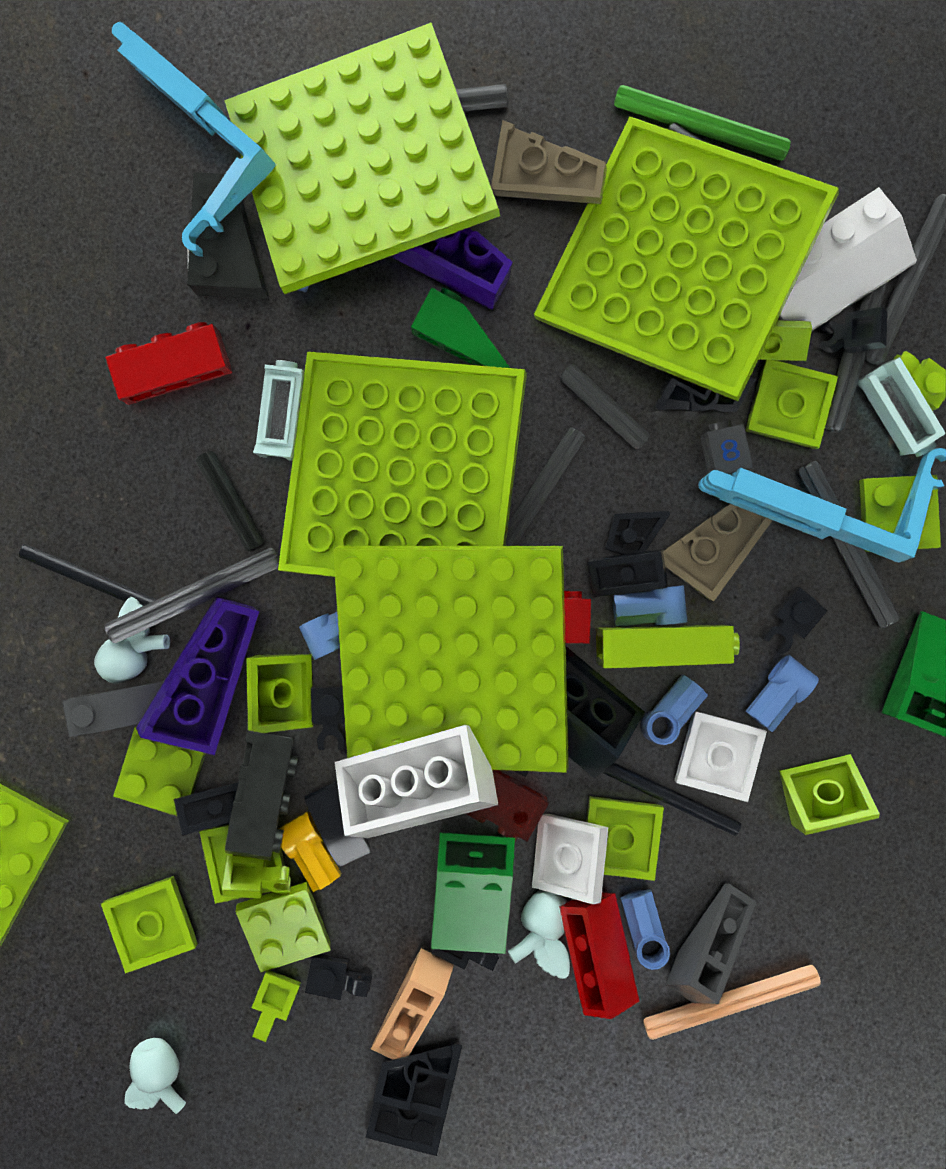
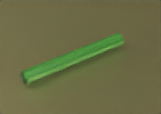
(702, 122)

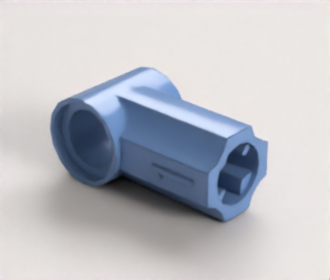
(655, 606)
(321, 635)
(787, 685)
(675, 708)
(645, 927)

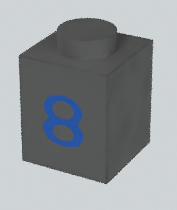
(726, 448)

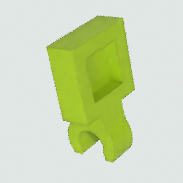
(928, 377)
(248, 876)
(274, 1001)

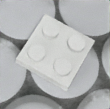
(720, 756)
(570, 858)

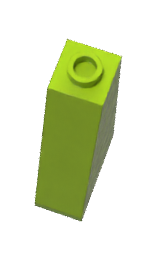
(665, 646)

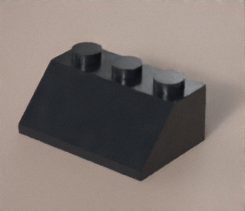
(597, 717)

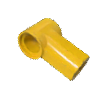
(304, 844)

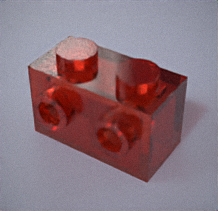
(517, 807)

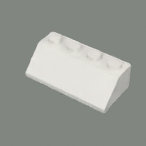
(850, 260)
(414, 783)

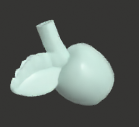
(127, 658)
(545, 923)
(152, 1072)

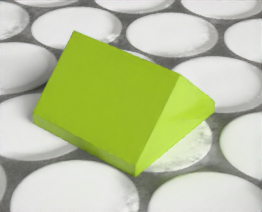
(279, 692)
(827, 795)

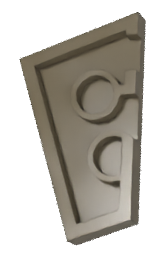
(541, 170)
(715, 549)

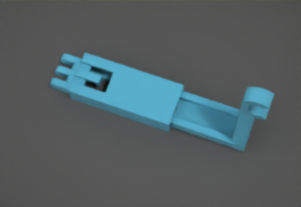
(242, 174)
(828, 519)

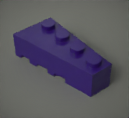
(463, 263)
(201, 685)

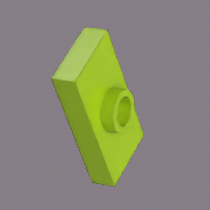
(788, 341)

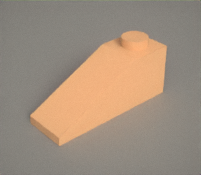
(413, 1005)

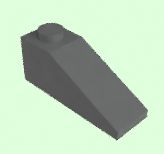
(108, 709)
(712, 947)

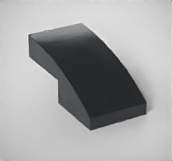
(327, 816)

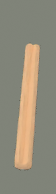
(732, 1002)

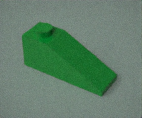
(452, 328)

